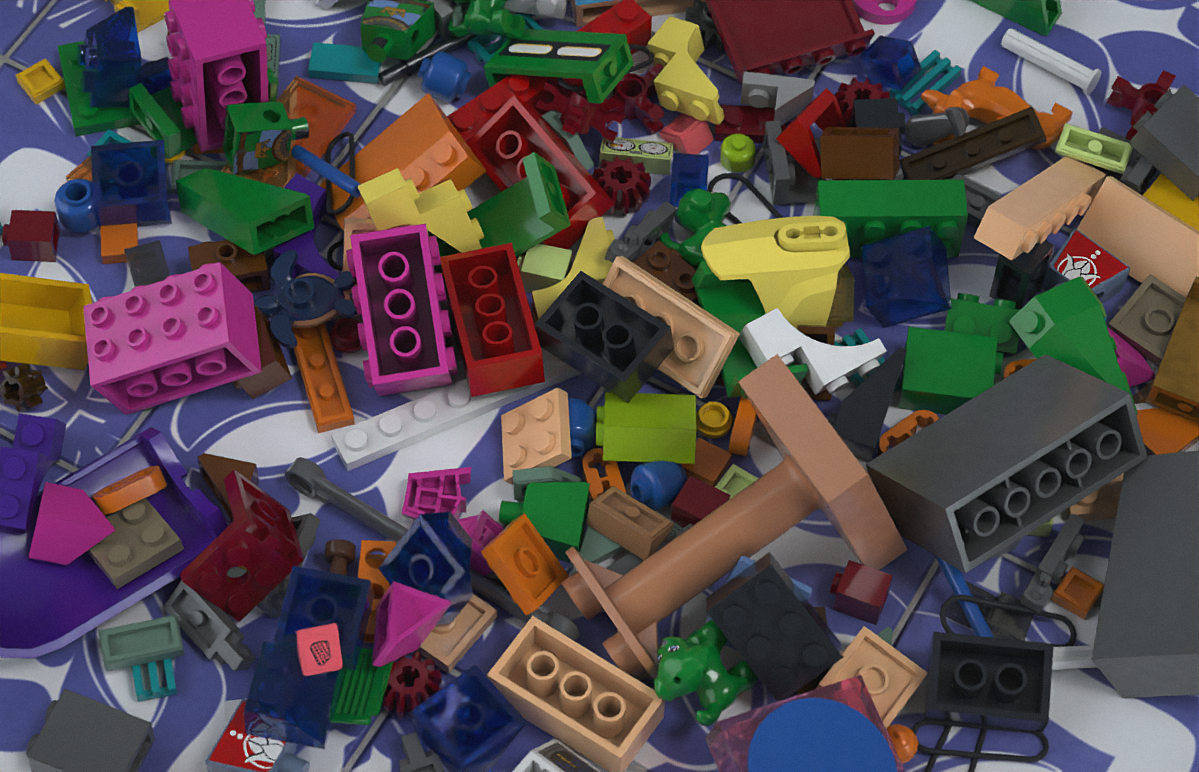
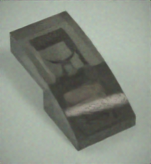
(147, 263)
(1002, 622)

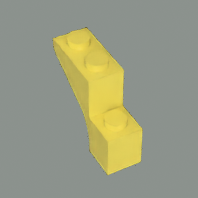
(681, 82)
(442, 208)
(588, 259)

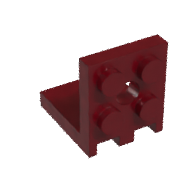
(257, 539)

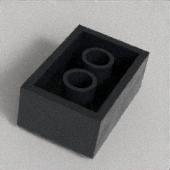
(604, 336)
(774, 627)
(989, 681)

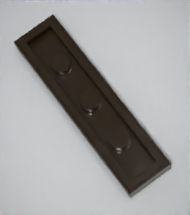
(976, 148)

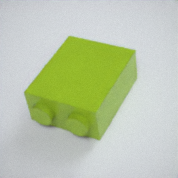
(648, 428)

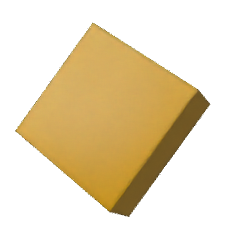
(40, 81)

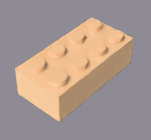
(577, 696)

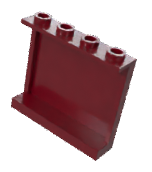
(787, 33)

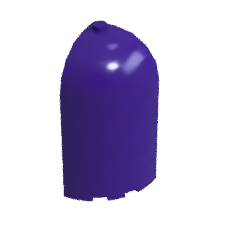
(55, 603)

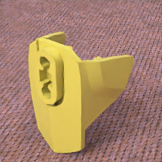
(787, 261)

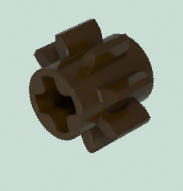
(22, 387)

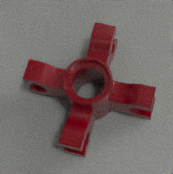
(1139, 100)
(633, 101)
(578, 113)

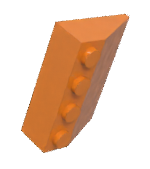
(422, 148)

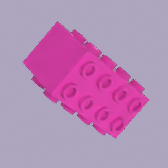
(215, 62)
(401, 310)
(172, 338)

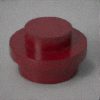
(345, 335)

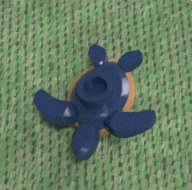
(304, 300)

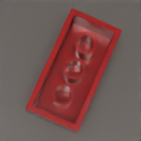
(520, 131)
(492, 320)

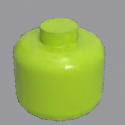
(737, 153)

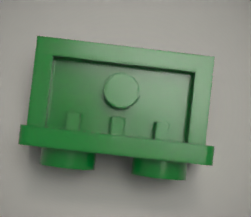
(984, 319)

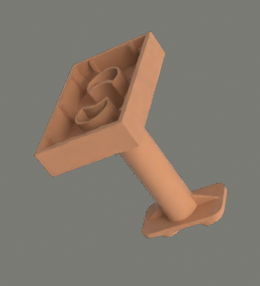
(813, 476)

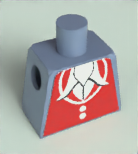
(1088, 260)
(250, 753)

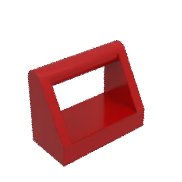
(798, 137)

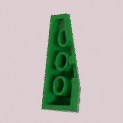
(1072, 329)

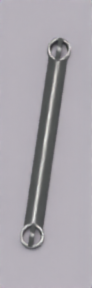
(311, 481)

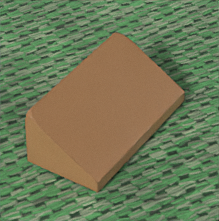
(628, 522)

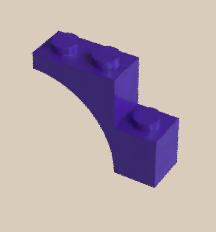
(308, 256)
(23, 467)

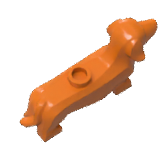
(991, 102)

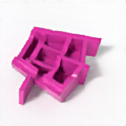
(436, 492)

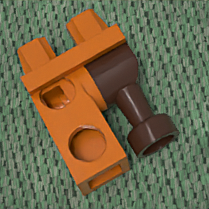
(342, 553)

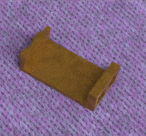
(1178, 374)

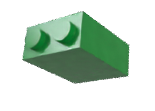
(946, 369)

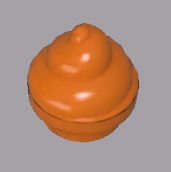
(904, 742)

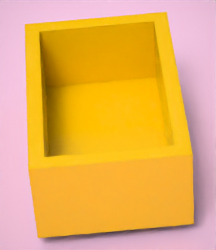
(43, 321)

